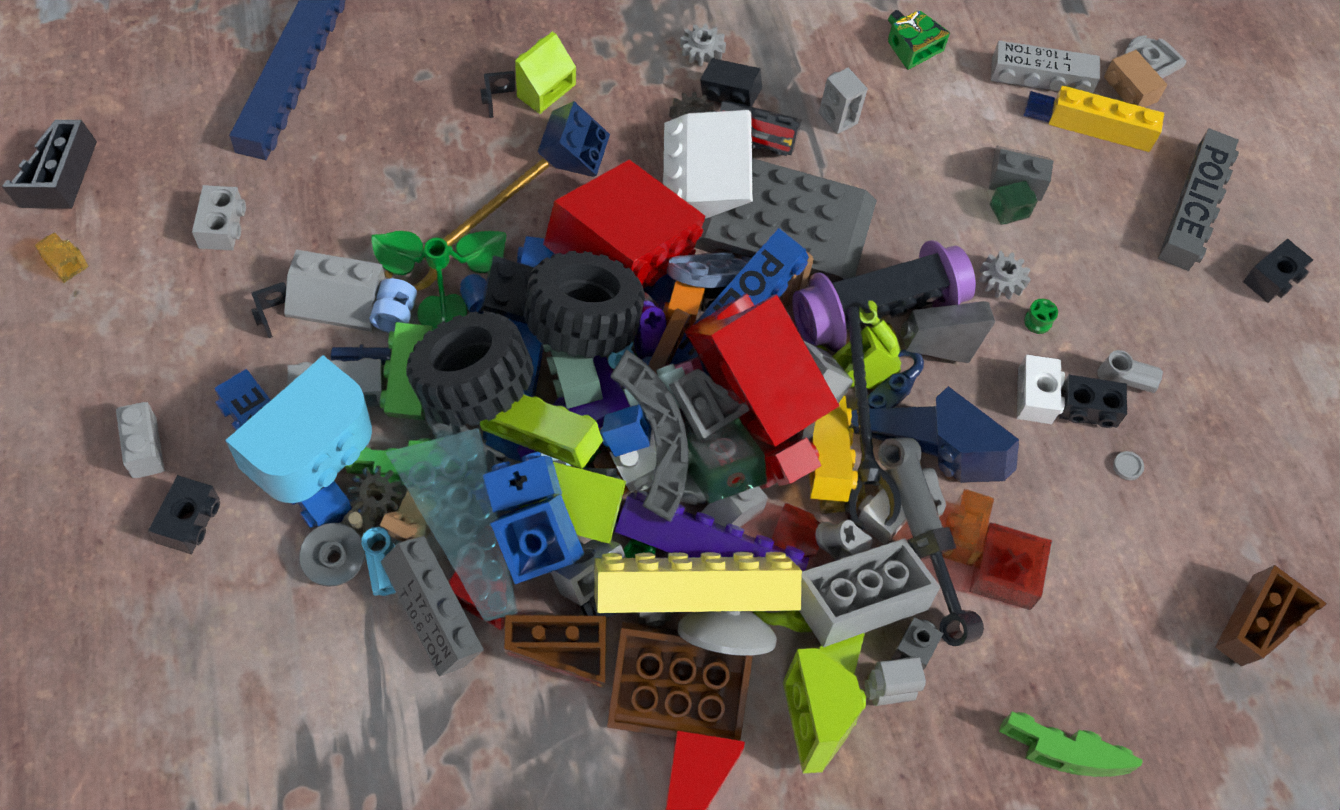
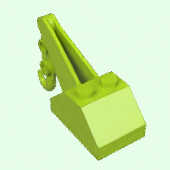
(820, 693)

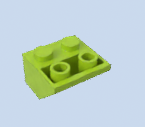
(544, 73)

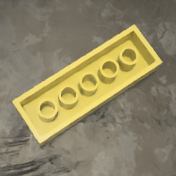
(696, 583)

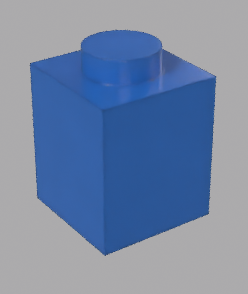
(626, 430)

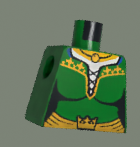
(916, 37)

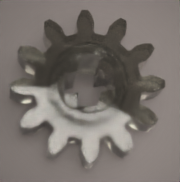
(690, 105)

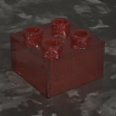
(1011, 566)

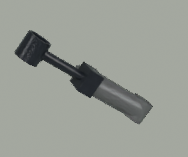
(928, 534)

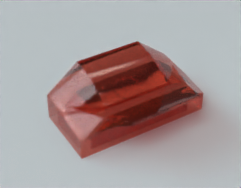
(797, 530)

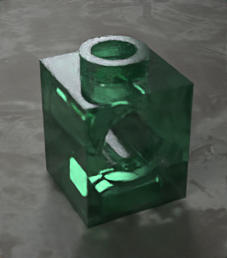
(1013, 202)

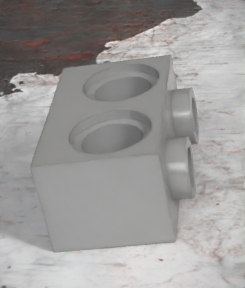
(842, 100)
(218, 218)

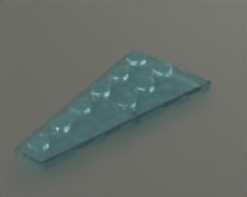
(454, 501)

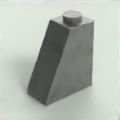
(948, 331)

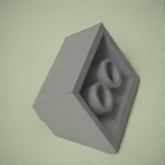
(332, 289)

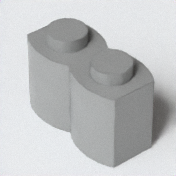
(895, 681)

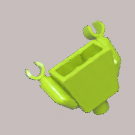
(879, 350)

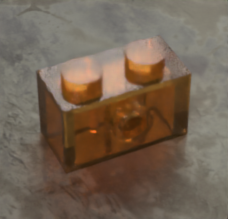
(969, 526)

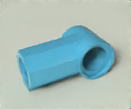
(379, 580)

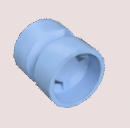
(392, 304)

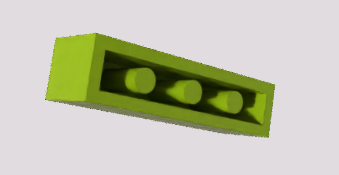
(547, 430)

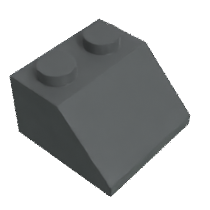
(1017, 166)

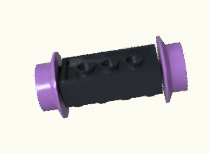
(934, 279)

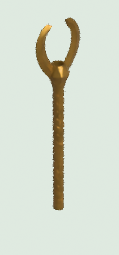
(482, 214)

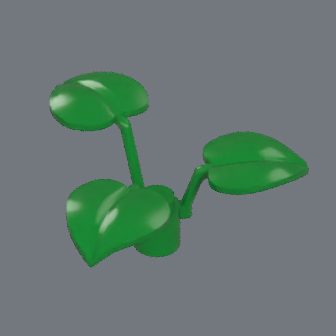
(401, 249)

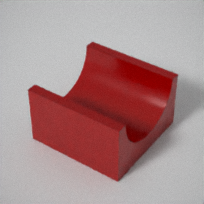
(764, 365)

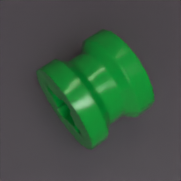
(1040, 310)

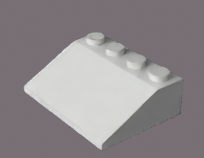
(709, 160)

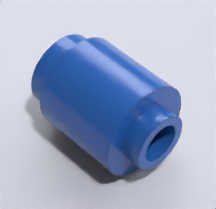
(472, 292)

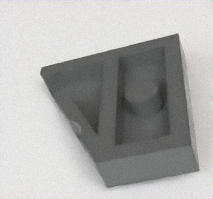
(705, 403)

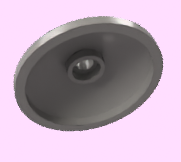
(728, 632)

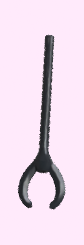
(869, 470)

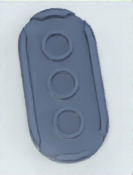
(706, 269)

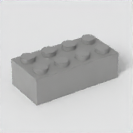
(865, 592)

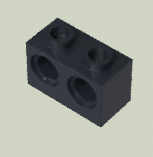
(1093, 396)

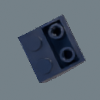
(574, 140)

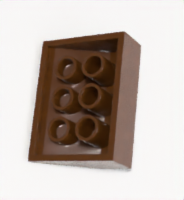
(676, 686)

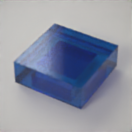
(1039, 106)

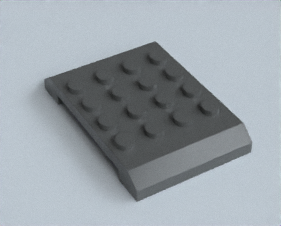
(812, 210)

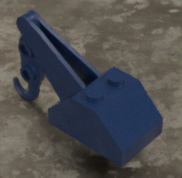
(954, 430)

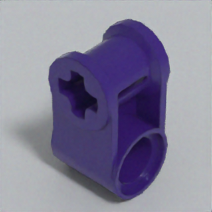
(649, 331)

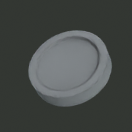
(1128, 465)

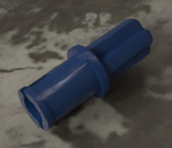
(357, 353)

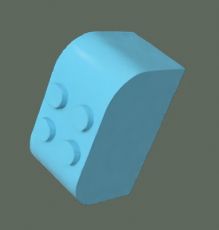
(304, 434)

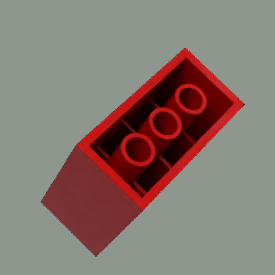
(628, 220)

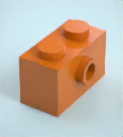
(686, 298)

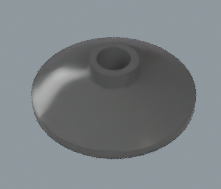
(323, 543)

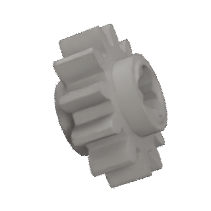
(702, 44)
(1004, 275)

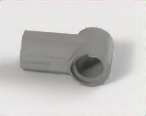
(1122, 368)

